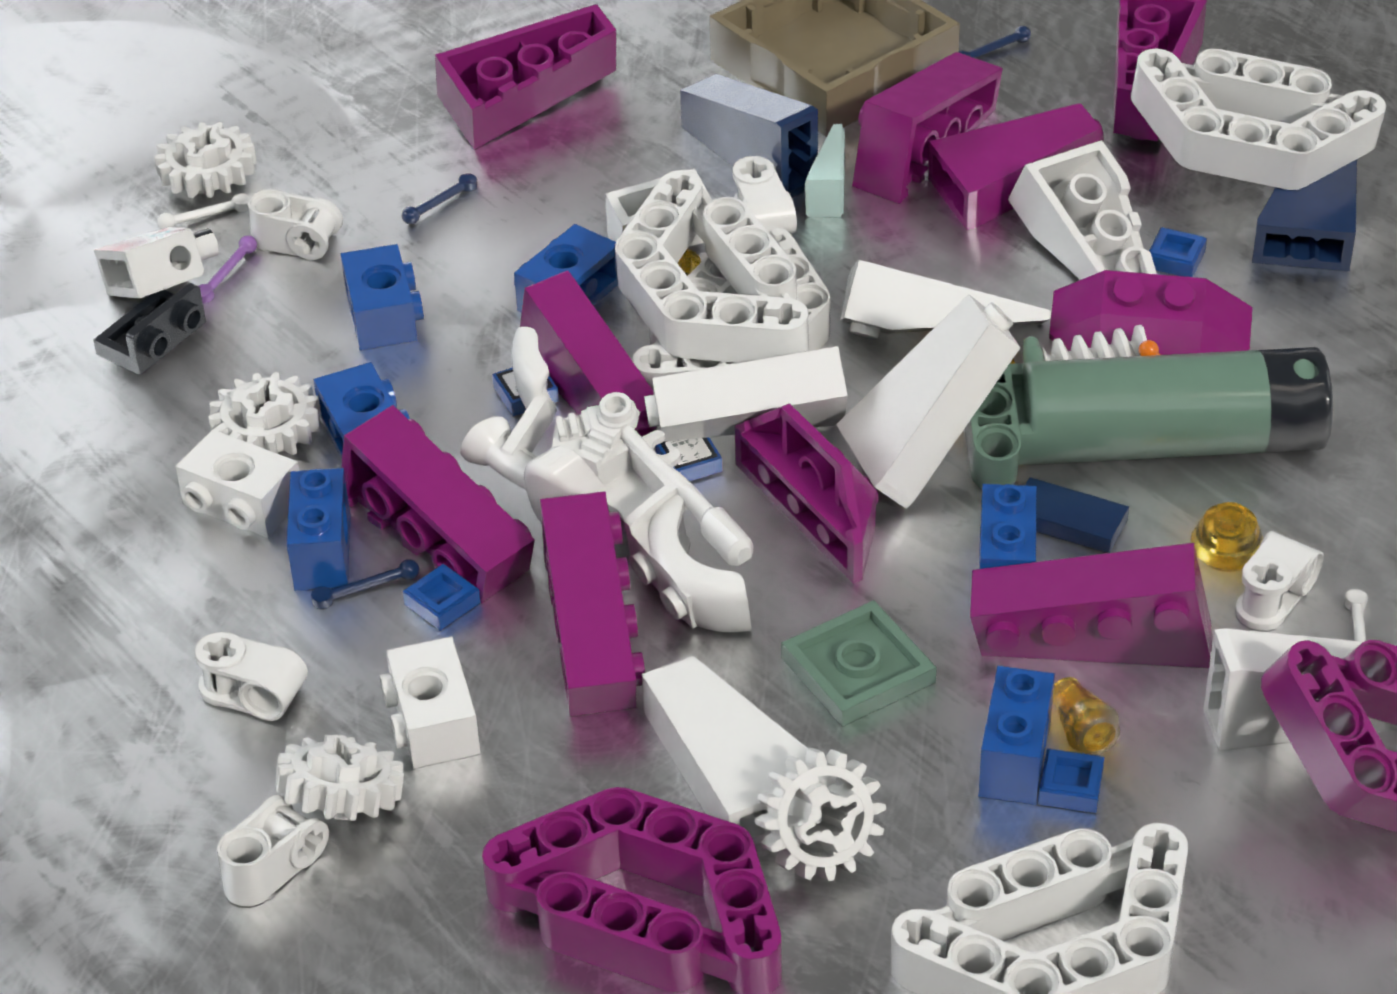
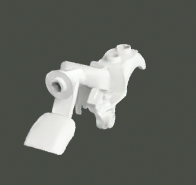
(607, 454)

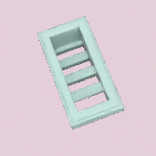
(827, 177)

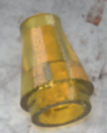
(1086, 719)

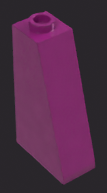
(982, 165)
(581, 348)

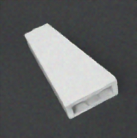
(720, 397)
(928, 399)
(1234, 694)
(719, 741)

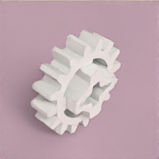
(205, 159)
(268, 412)
(339, 777)
(844, 822)

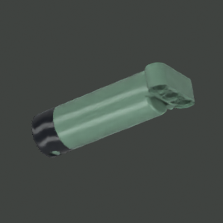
(1149, 409)

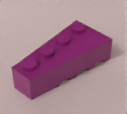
(1151, 25)
(523, 71)
(927, 106)
(433, 503)
(589, 603)
(1097, 609)

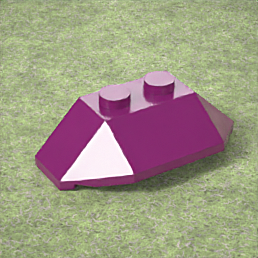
(1175, 311)
(810, 485)

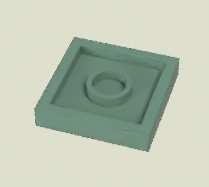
(858, 663)

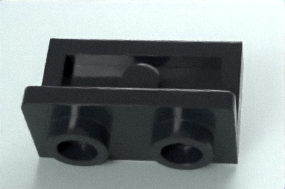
(152, 329)

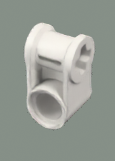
(764, 193)
(287, 224)
(1276, 580)
(250, 680)
(265, 851)

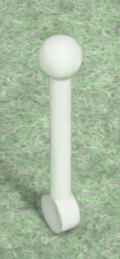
(238, 203)
(1356, 602)

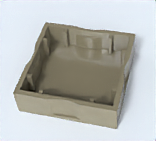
(830, 49)

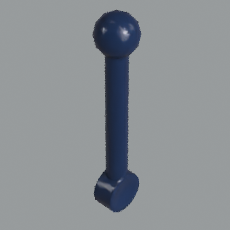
(1021, 34)
(467, 182)
(324, 597)

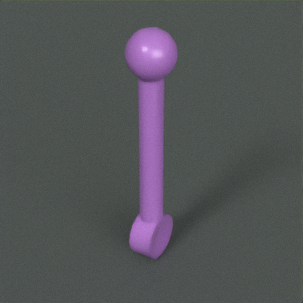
(246, 246)

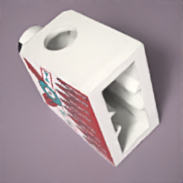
(154, 261)

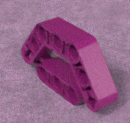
(1325, 715)
(554, 868)

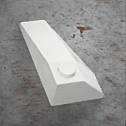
(1082, 211)
(905, 302)

